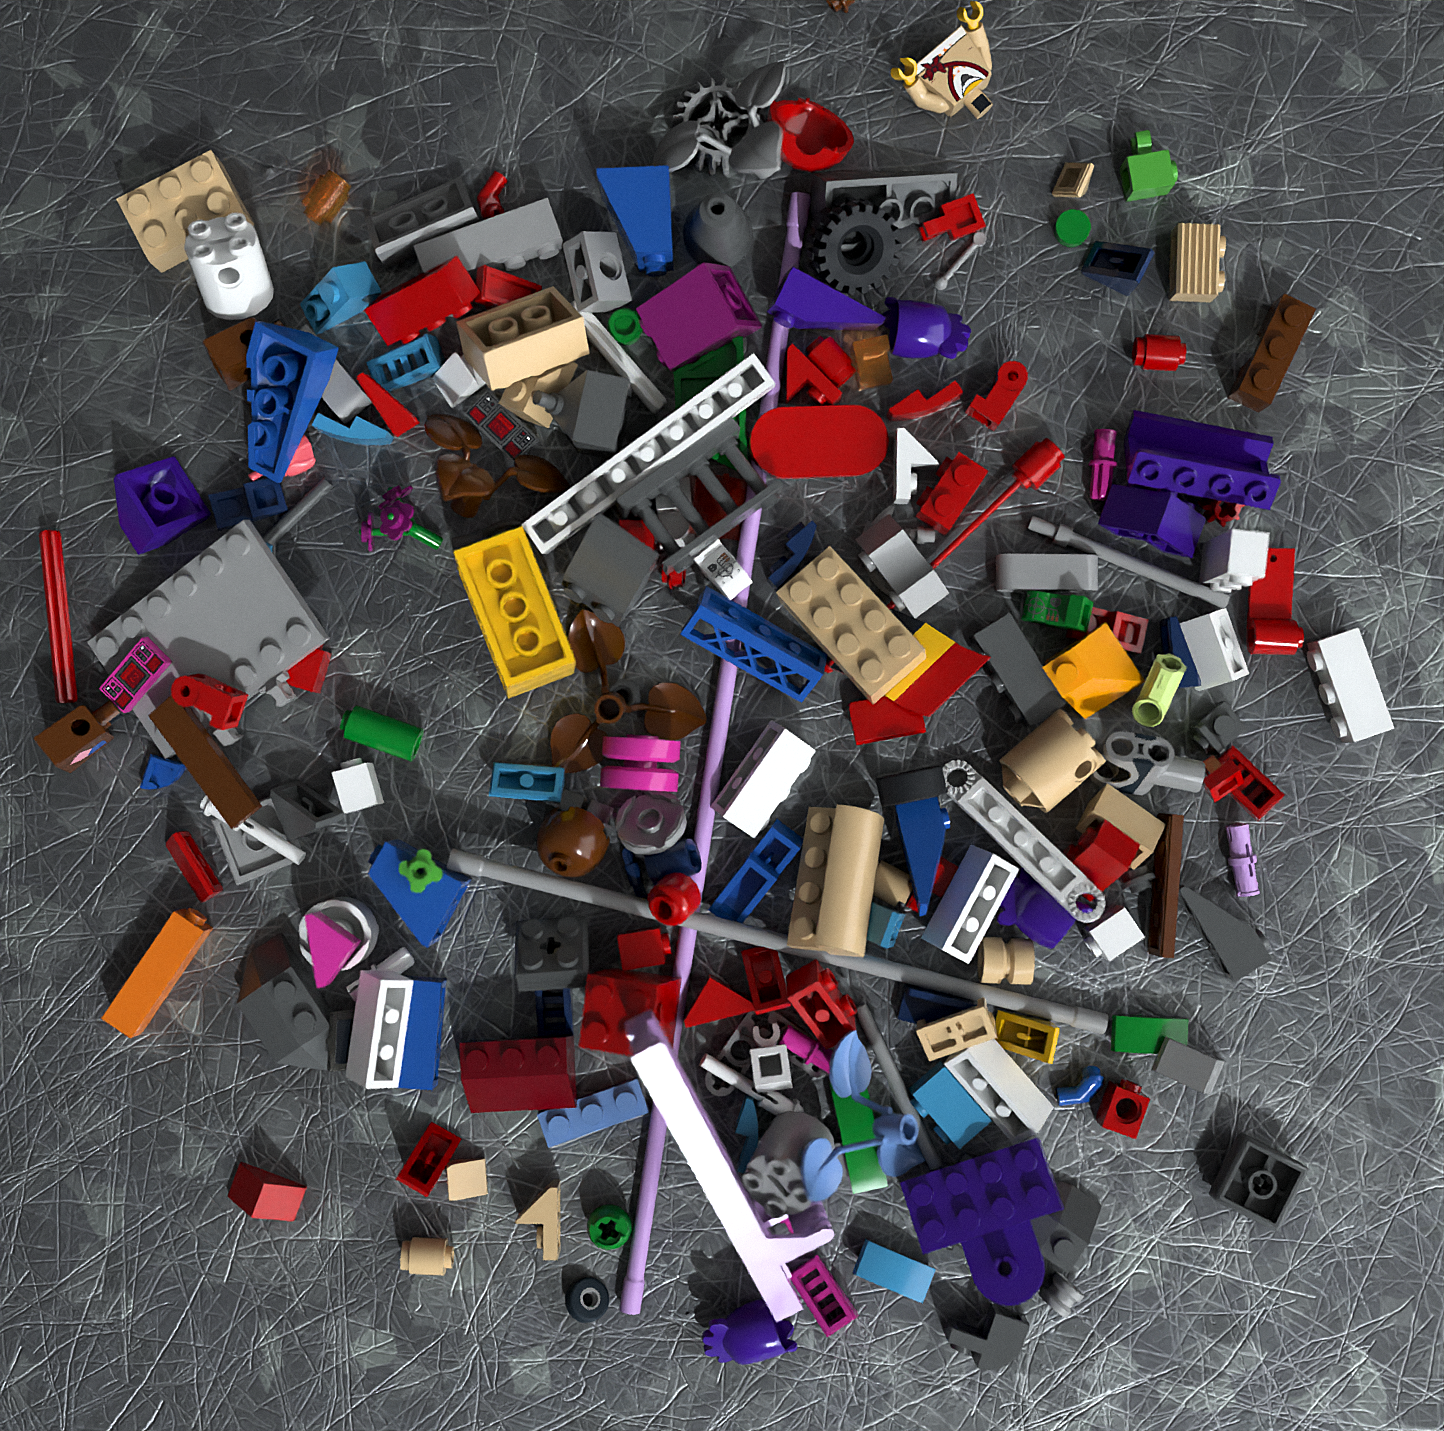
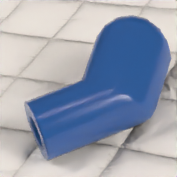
(1084, 1091)

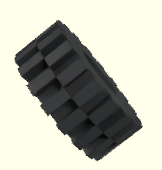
(874, 256)

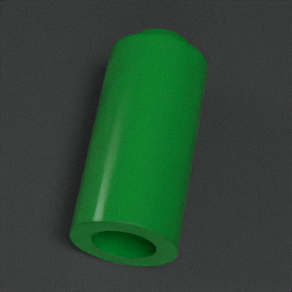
(382, 732)

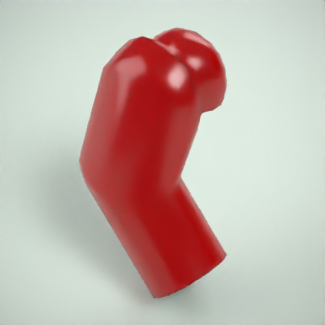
(488, 197)

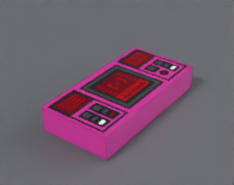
(135, 674)

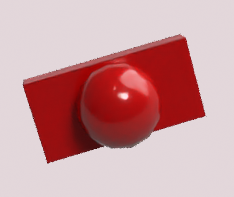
(501, 287)

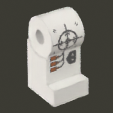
(722, 569)

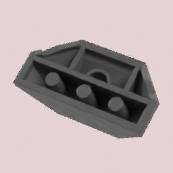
(285, 1006)

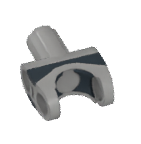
(1148, 764)

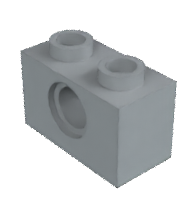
(597, 271)

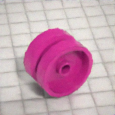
(640, 763)

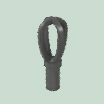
(469, 539)

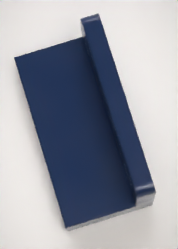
(927, 1004)

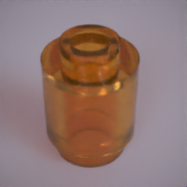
(326, 198)

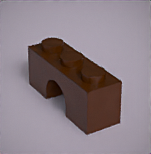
(1277, 345)

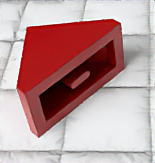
(716, 1002)
(429, 1159)
(266, 1194)

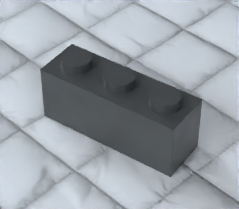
(1016, 671)

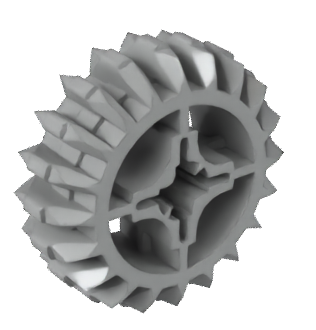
(731, 122)

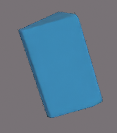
(527, 782)

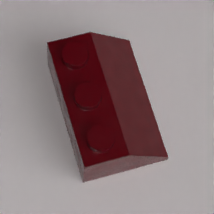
(519, 1073)

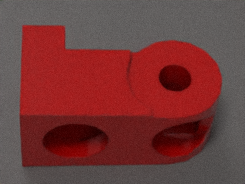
(1006, 387)
(212, 697)

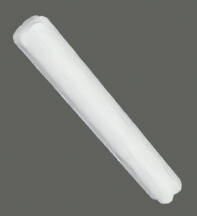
(622, 362)

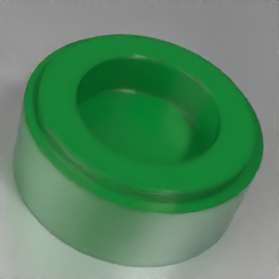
(1072, 228)
(625, 326)

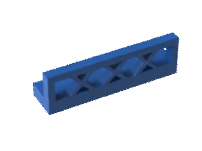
(760, 640)

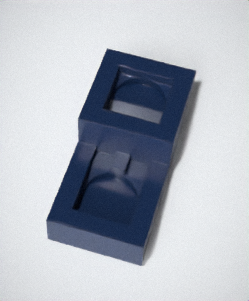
(251, 502)

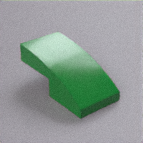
(1146, 1033)

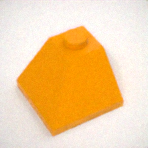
(1093, 671)

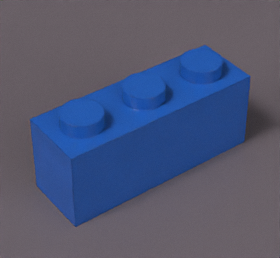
(423, 1034)

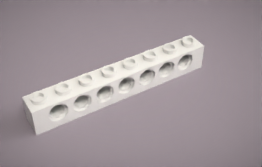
(649, 452)

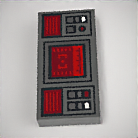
(501, 426)

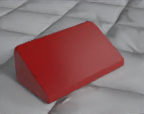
(882, 721)
(193, 865)

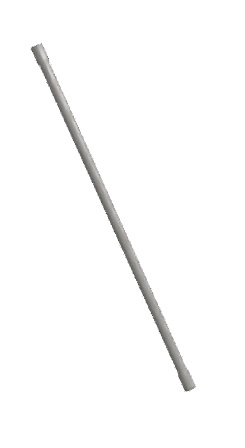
(1075, 1016)

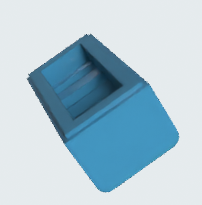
(416, 347)

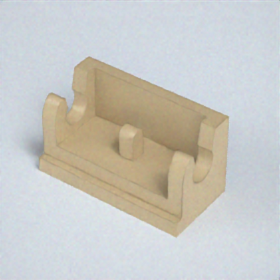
(957, 1031)

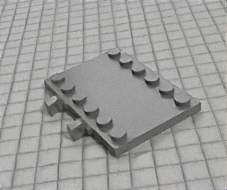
(220, 617)

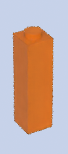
(157, 972)

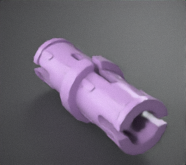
(1242, 859)

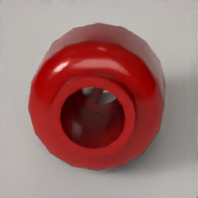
(674, 899)

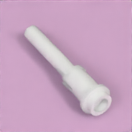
(261, 833)
(779, 1103)

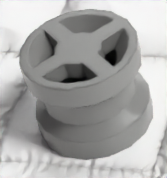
(1061, 1295)

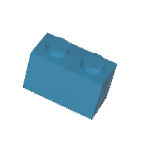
(949, 1105)

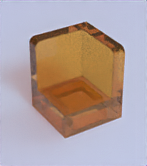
(871, 362)

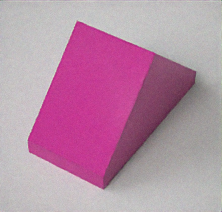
(329, 946)

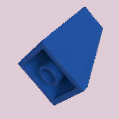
(642, 213)
(422, 912)

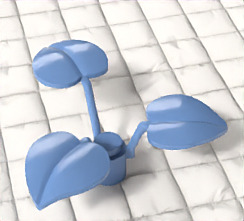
(893, 1132)

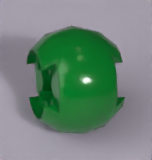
(613, 1239)

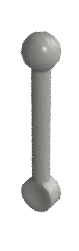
(977, 241)

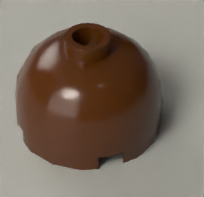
(571, 842)

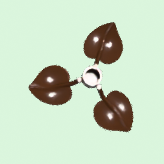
(469, 484)
(579, 742)

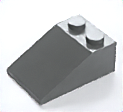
(609, 571)

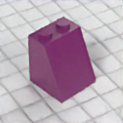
(697, 315)

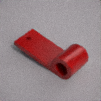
(1270, 608)

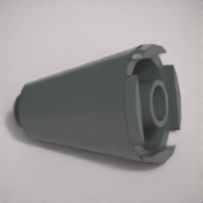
(717, 231)

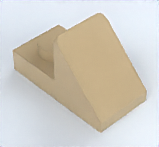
(545, 1210)

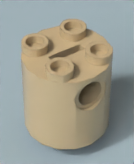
(1049, 763)

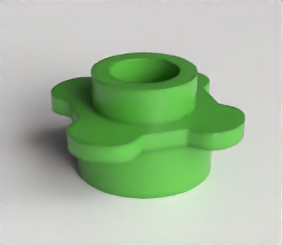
(430, 874)

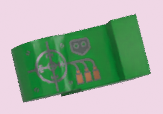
(1057, 610)

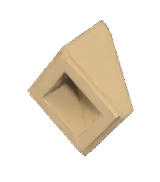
(466, 1178)

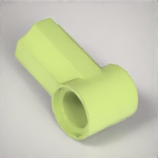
(1159, 690)

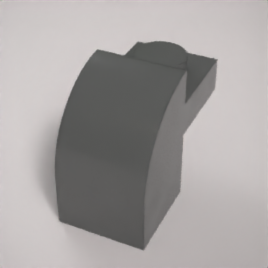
(995, 1343)

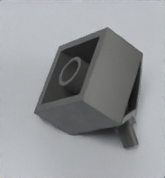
(591, 412)

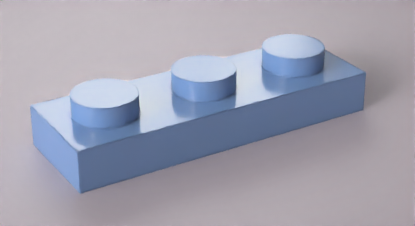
(594, 1112)

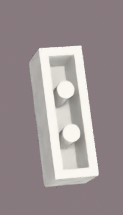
(1233, 560)
(1349, 686)
(763, 779)
(970, 903)
(379, 1029)
(1001, 1089)

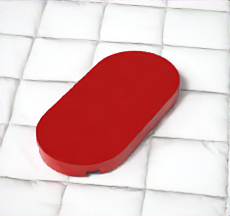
(818, 441)

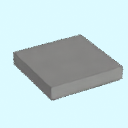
(247, 855)

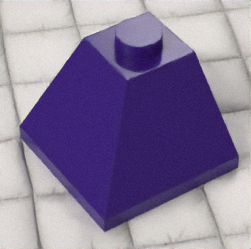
(157, 504)

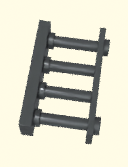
(695, 461)

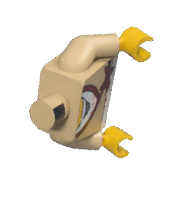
(952, 71)

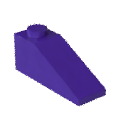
(814, 305)

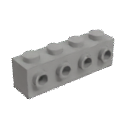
(497, 241)

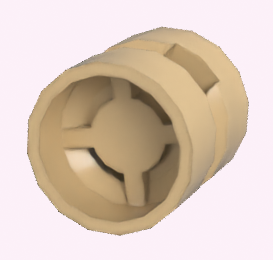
(1006, 960)

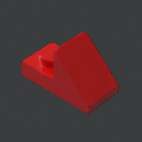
(802, 373)
(765, 979)

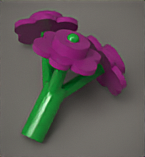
(397, 521)

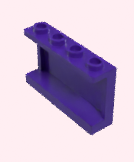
(1200, 460)

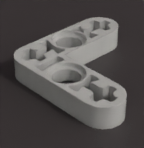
(744, 1032)

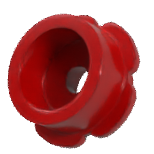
(674, 579)

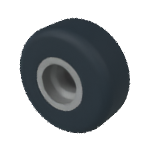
(576, 1306)

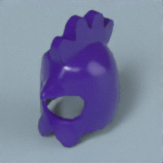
(924, 329)
(1036, 911)
(748, 1335)

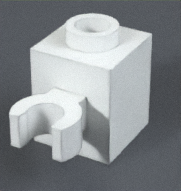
(770, 1062)

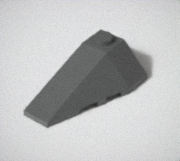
(903, 195)

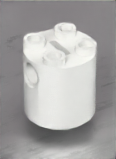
(229, 266)

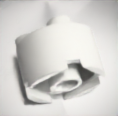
(353, 917)

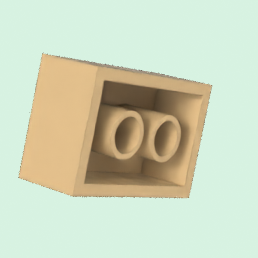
(170, 203)
(523, 338)

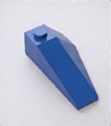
(286, 386)

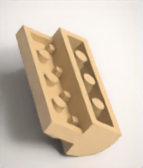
(836, 880)

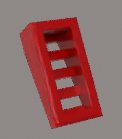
(394, 414)
(1275, 794)

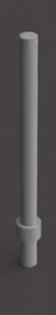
(1064, 535)

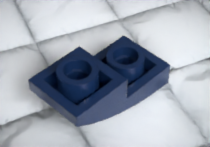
(797, 546)

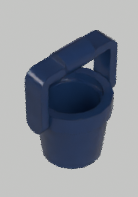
(680, 858)

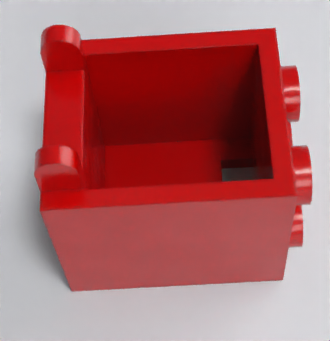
(619, 996)

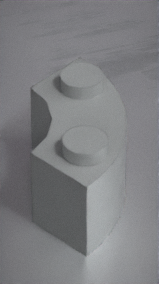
(901, 566)

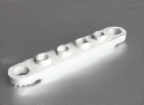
(1023, 841)

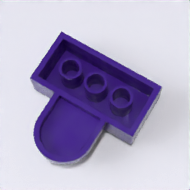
(990, 1212)

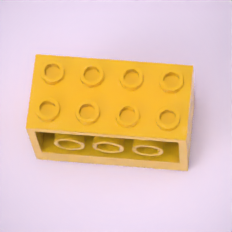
(515, 612)

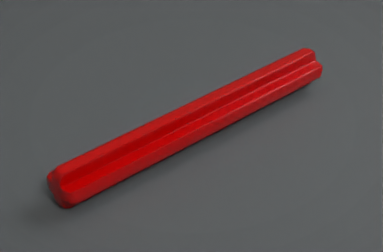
(58, 616)

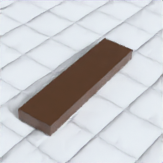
(205, 762)
(1166, 887)

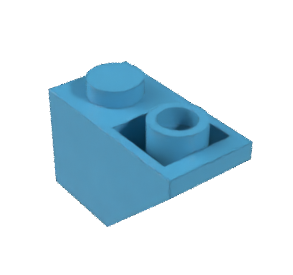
(340, 296)

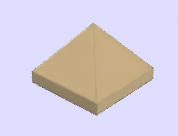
(1073, 180)

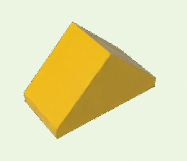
(1027, 1035)

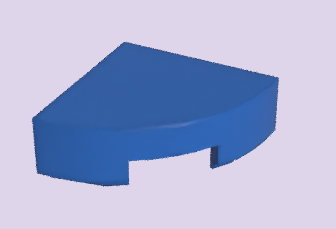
(161, 772)

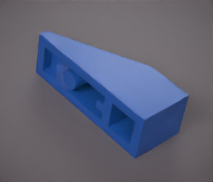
(922, 838)

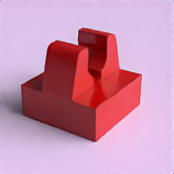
(1221, 778)

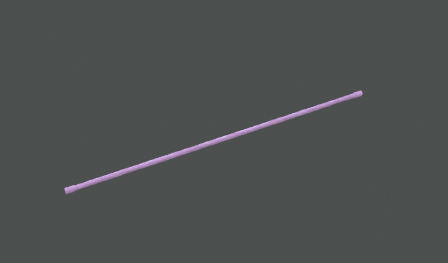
(634, 1280)

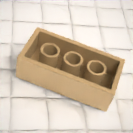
(851, 625)

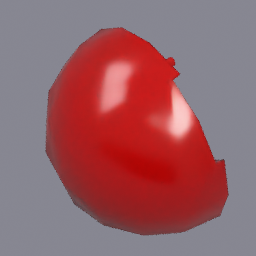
(810, 135)

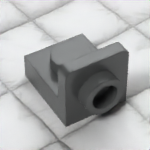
(1217, 729)

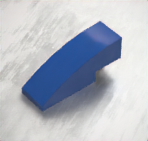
(757, 873)

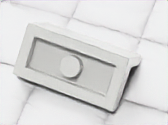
(1214, 649)

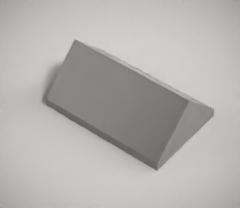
(419, 220)

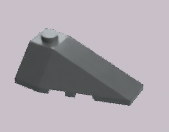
(1065, 1232)

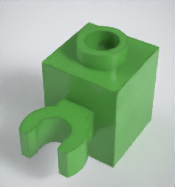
(1147, 172)

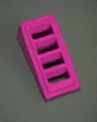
(842, 1300)

